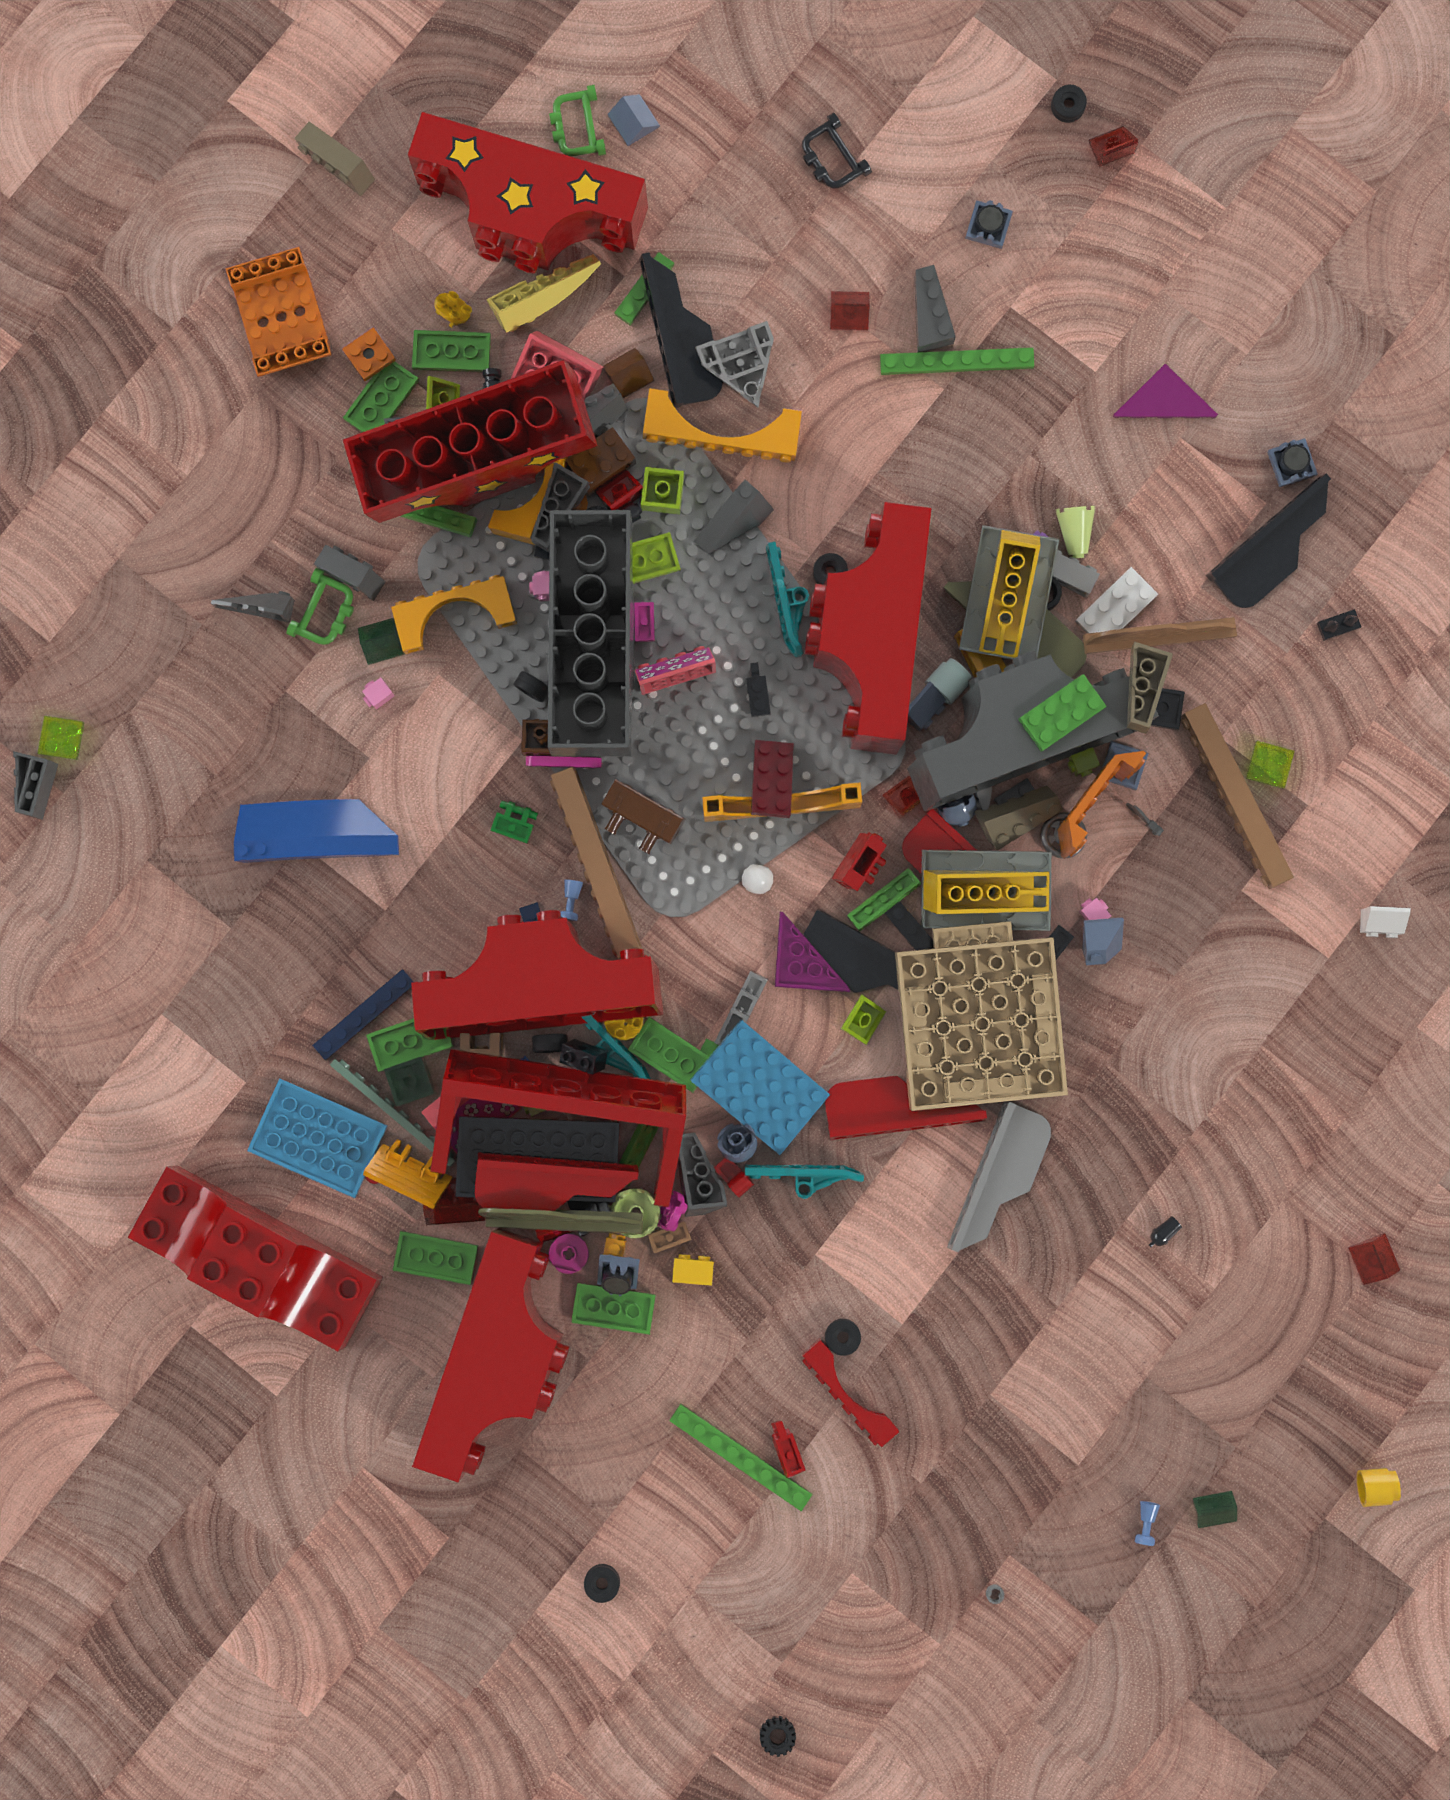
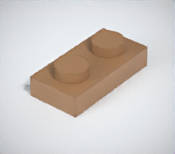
(665, 1239)

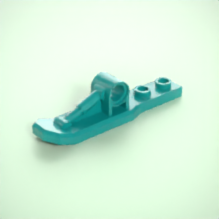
(788, 608)
(618, 1054)
(813, 1175)

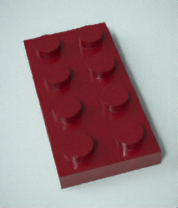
(772, 779)

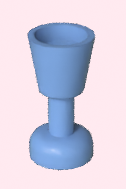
(572, 892)
(1148, 1514)

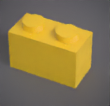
(693, 1271)

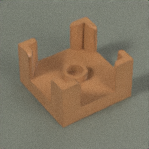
(467, 1044)

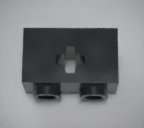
(583, 1056)

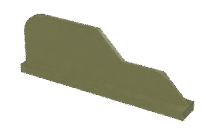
(1056, 638)
(564, 1220)

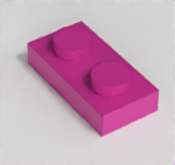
(644, 622)

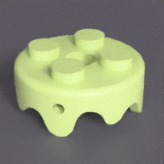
(645, 1202)

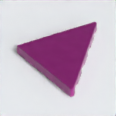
(1165, 397)
(801, 964)

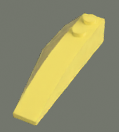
(529, 300)

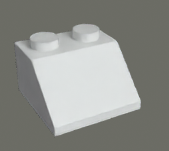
(1384, 921)

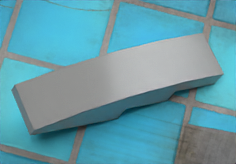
(743, 1004)

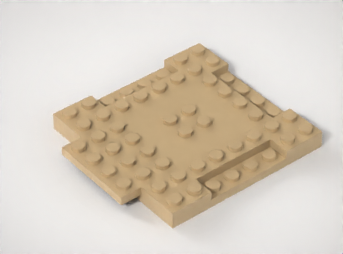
(981, 1018)

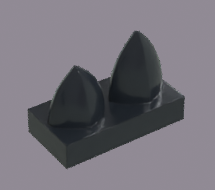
(1339, 625)

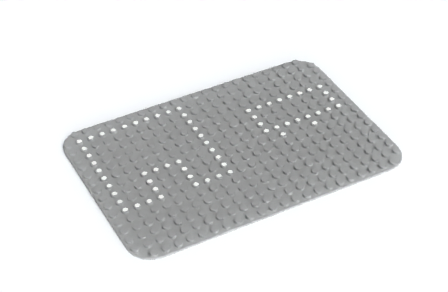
(690, 735)

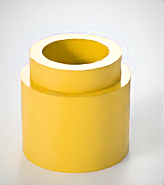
(1378, 1487)

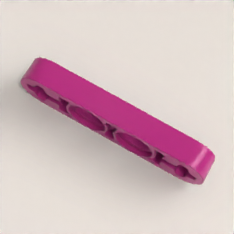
(564, 762)

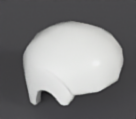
(757, 879)

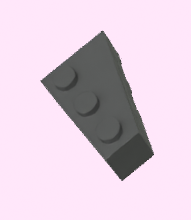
(33, 784)

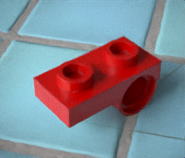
(734, 1177)

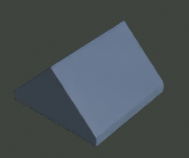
(632, 118)

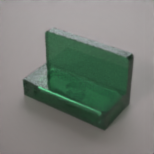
(1215, 1509)

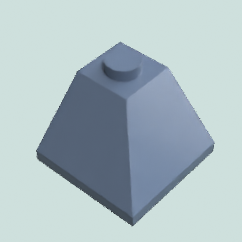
(1102, 940)

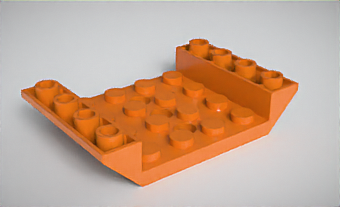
(275, 287)
(1120, 766)

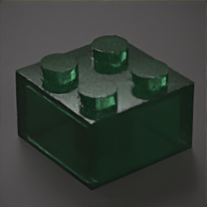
(410, 1081)

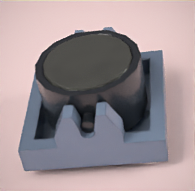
(989, 224)
(1292, 462)
(618, 1274)

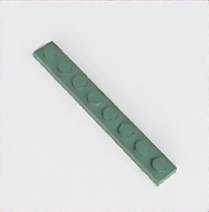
(387, 1106)

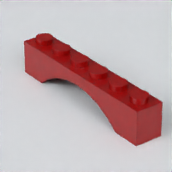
(877, 1424)

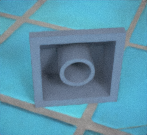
(925, 706)

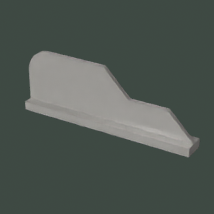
(1003, 1172)

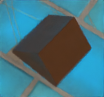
(629, 372)

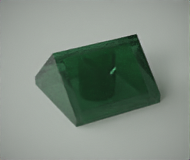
(380, 641)

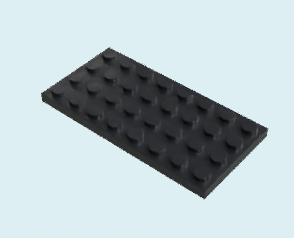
(533, 1138)

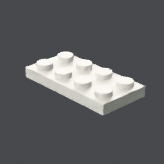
(1118, 604)

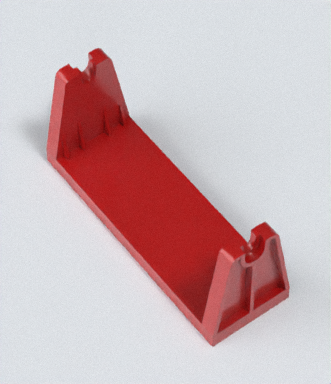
(563, 1091)

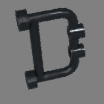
(821, 172)

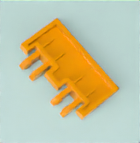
(409, 1177)

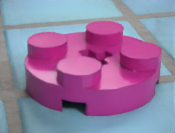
(672, 1214)
(575, 1262)

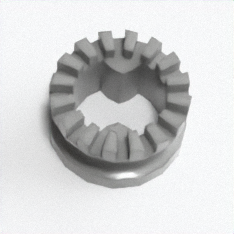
(989, 1593)

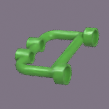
(556, 119)
(338, 626)

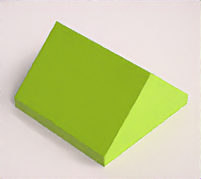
(440, 391)
(863, 1019)

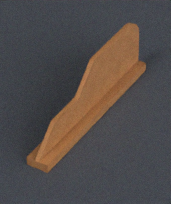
(1160, 635)

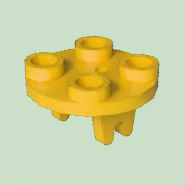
(452, 308)
(621, 1032)

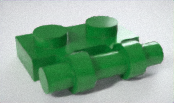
(512, 827)

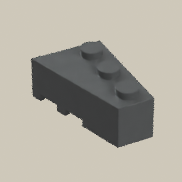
(605, 408)
(350, 571)

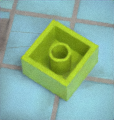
(662, 490)

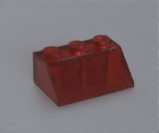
(453, 1209)

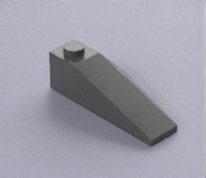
(739, 514)
(265, 605)
(698, 1179)

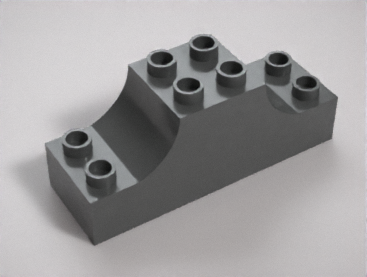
(590, 633)
(995, 743)

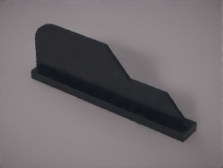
(677, 336)
(1272, 550)
(851, 954)

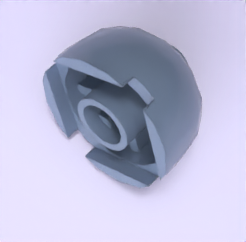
(959, 811)
(737, 1142)

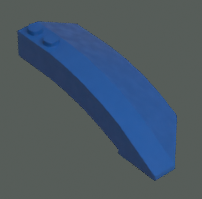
(311, 831)

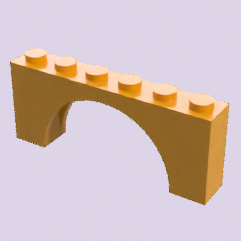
(520, 522)
(413, 615)

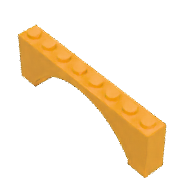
(774, 441)
(828, 799)

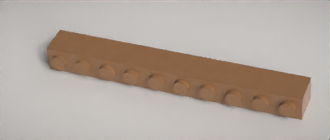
(1237, 796)
(595, 860)

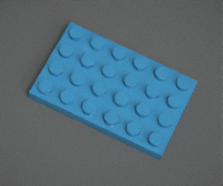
(760, 1087)
(317, 1138)

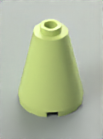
(1076, 529)

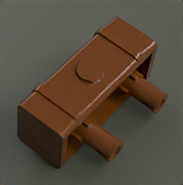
(535, 738)
(642, 811)

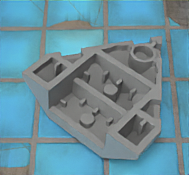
(740, 360)

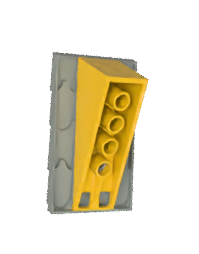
(1008, 593)
(986, 888)

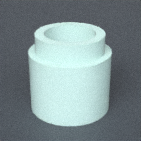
(950, 679)

